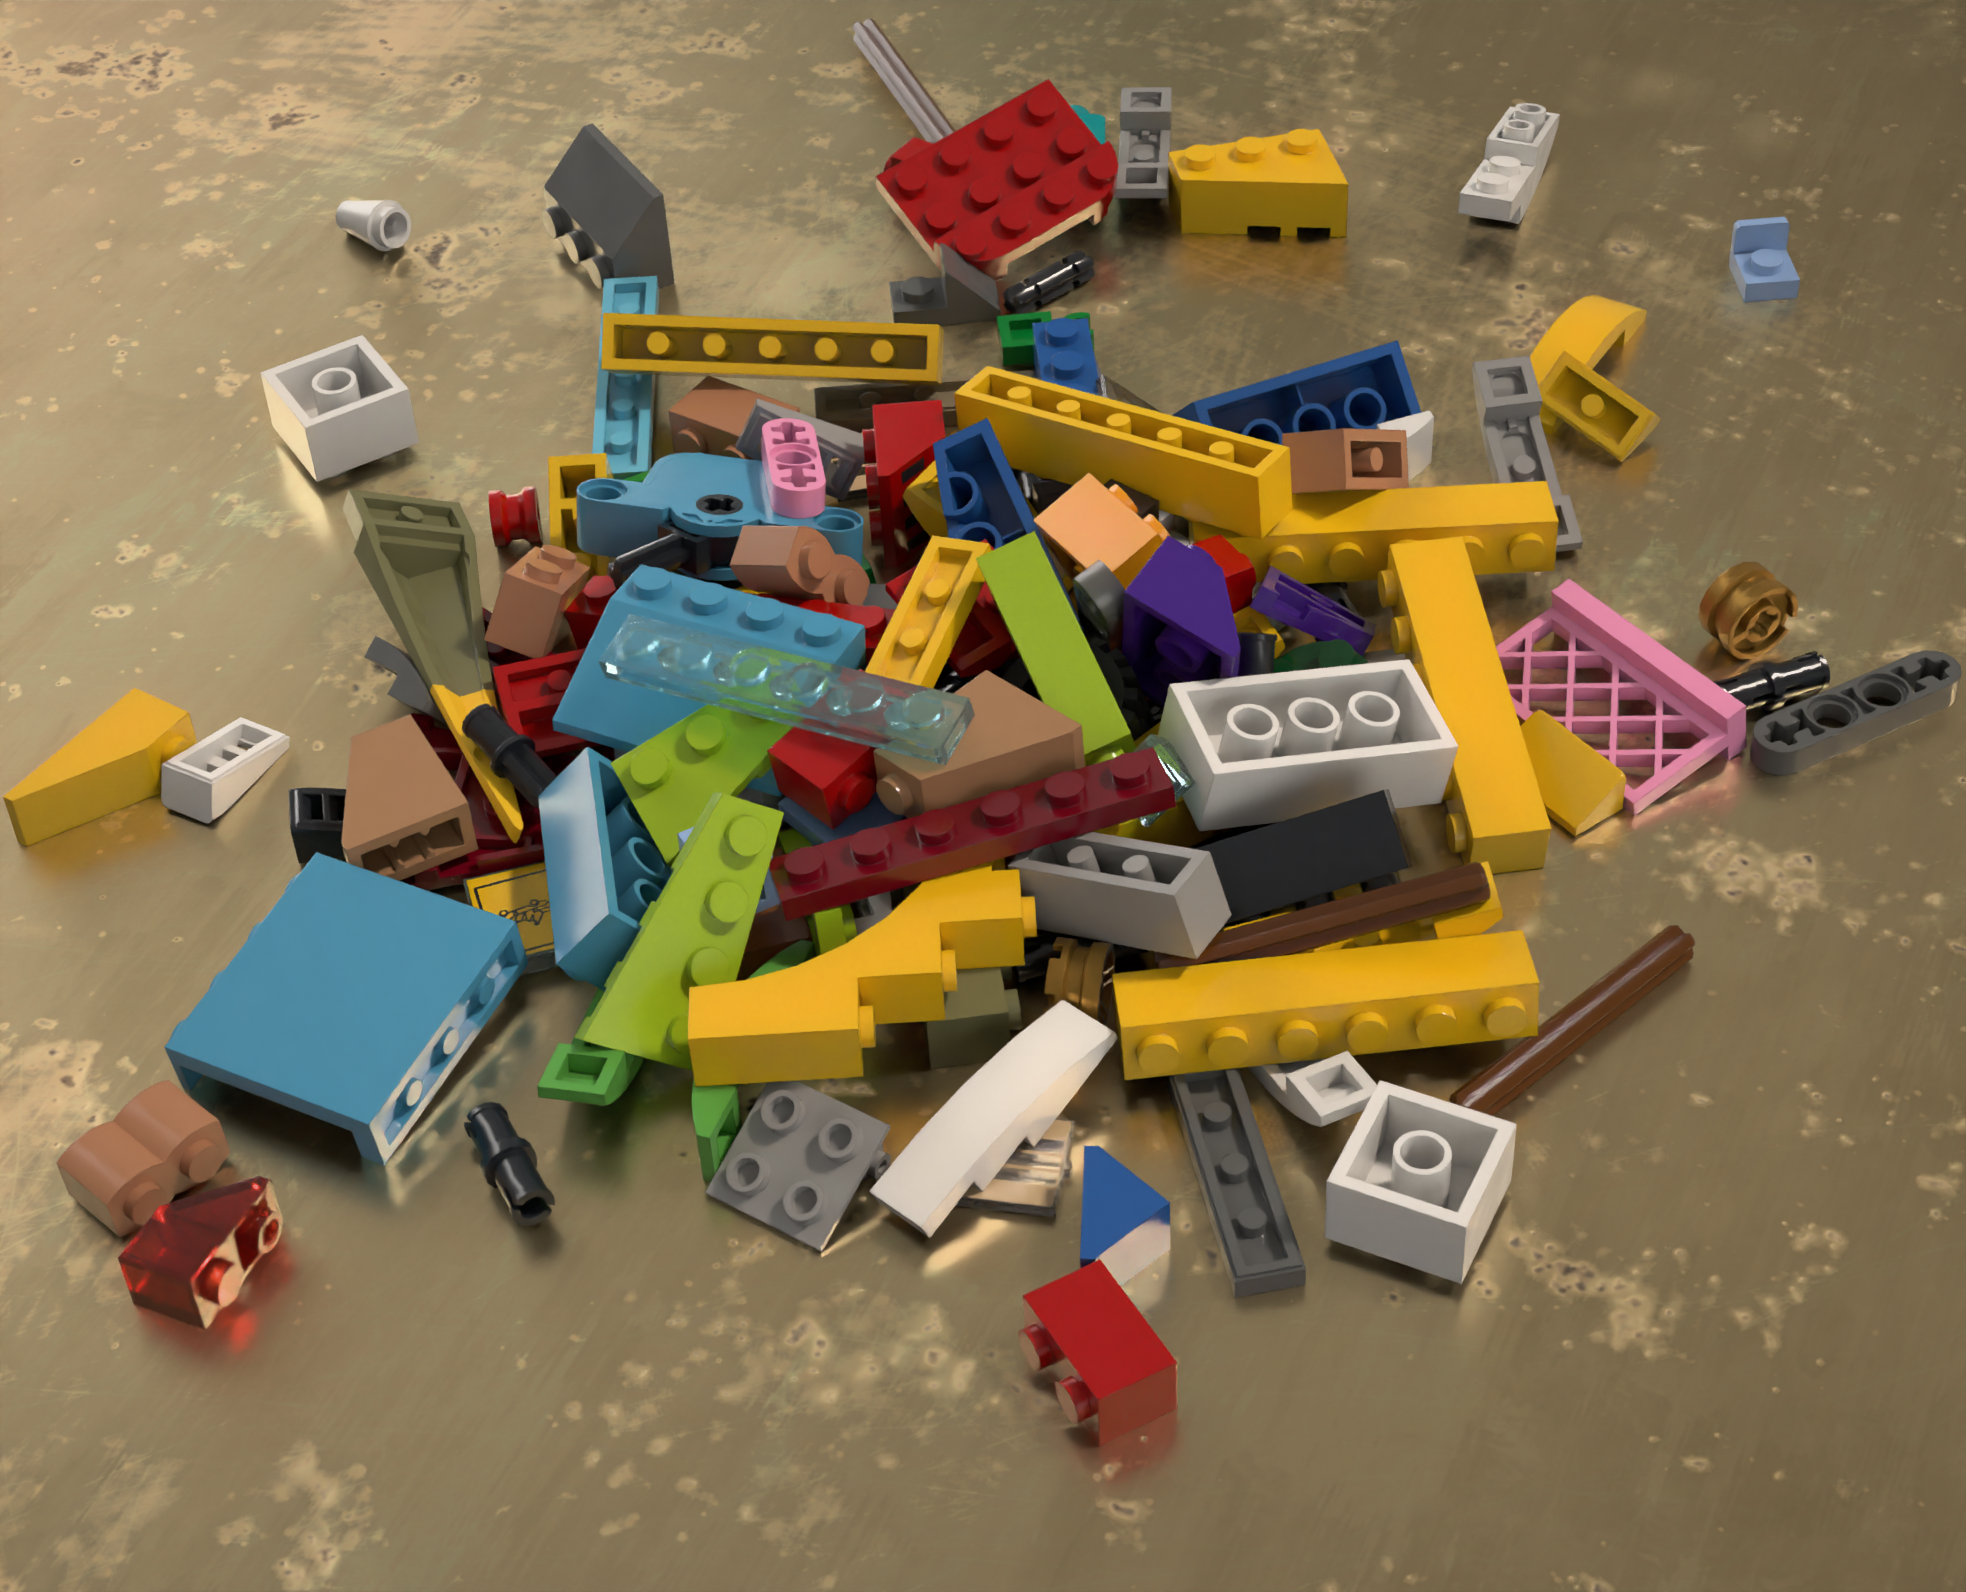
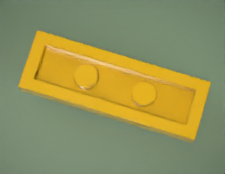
(931, 612)

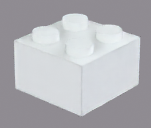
(340, 408)
(1419, 1181)

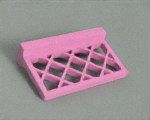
(1646, 673)

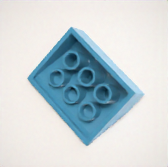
(629, 714)

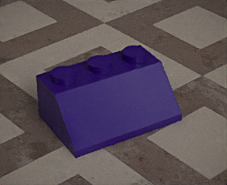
(1179, 621)

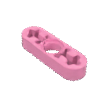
(793, 468)

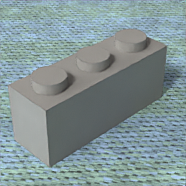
(1125, 892)

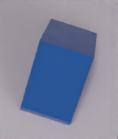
(1121, 1217)

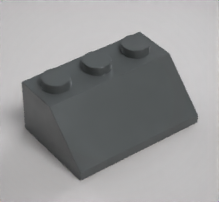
(607, 212)

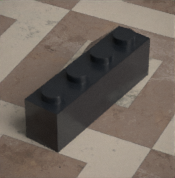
(1311, 857)

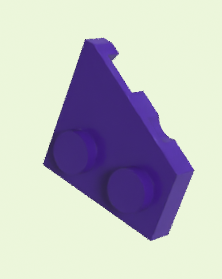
(1310, 611)

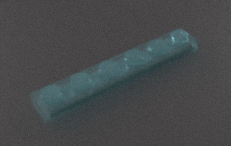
(788, 689)

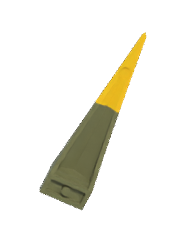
(427, 579)

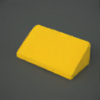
(1596, 407)
(1572, 777)

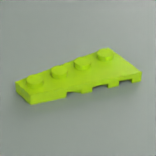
(689, 934)

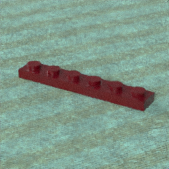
(970, 833)

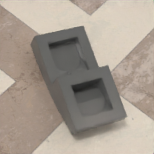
(409, 684)

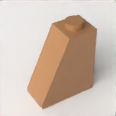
(1004, 747)
(402, 804)

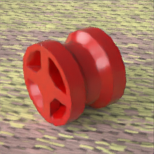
(515, 516)

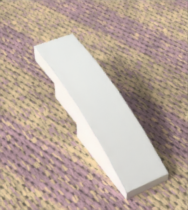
(991, 1114)

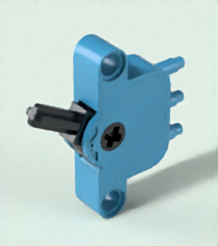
(691, 517)

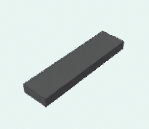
(1237, 1182)

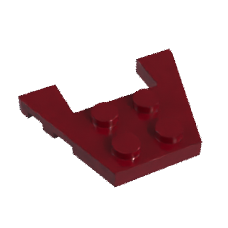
(495, 847)

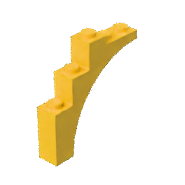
(825, 1010)

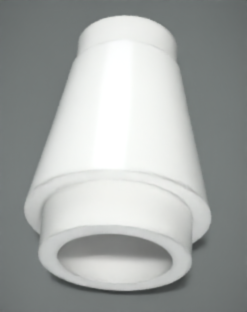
(376, 222)

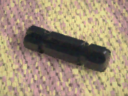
(1049, 283)

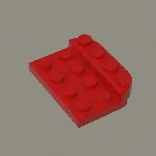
(1004, 182)

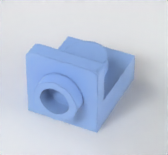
(1762, 261)

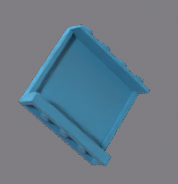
(351, 1001)

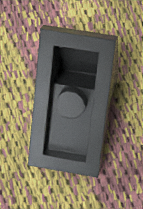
(957, 297)

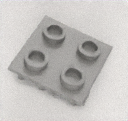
(800, 1161)

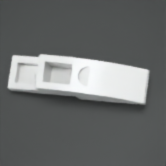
(1511, 165)

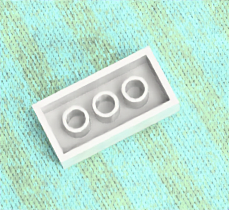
(1306, 742)

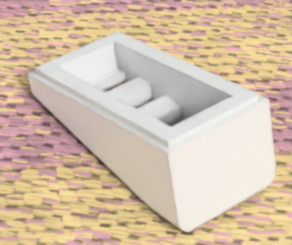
(217, 772)

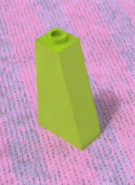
(1054, 645)

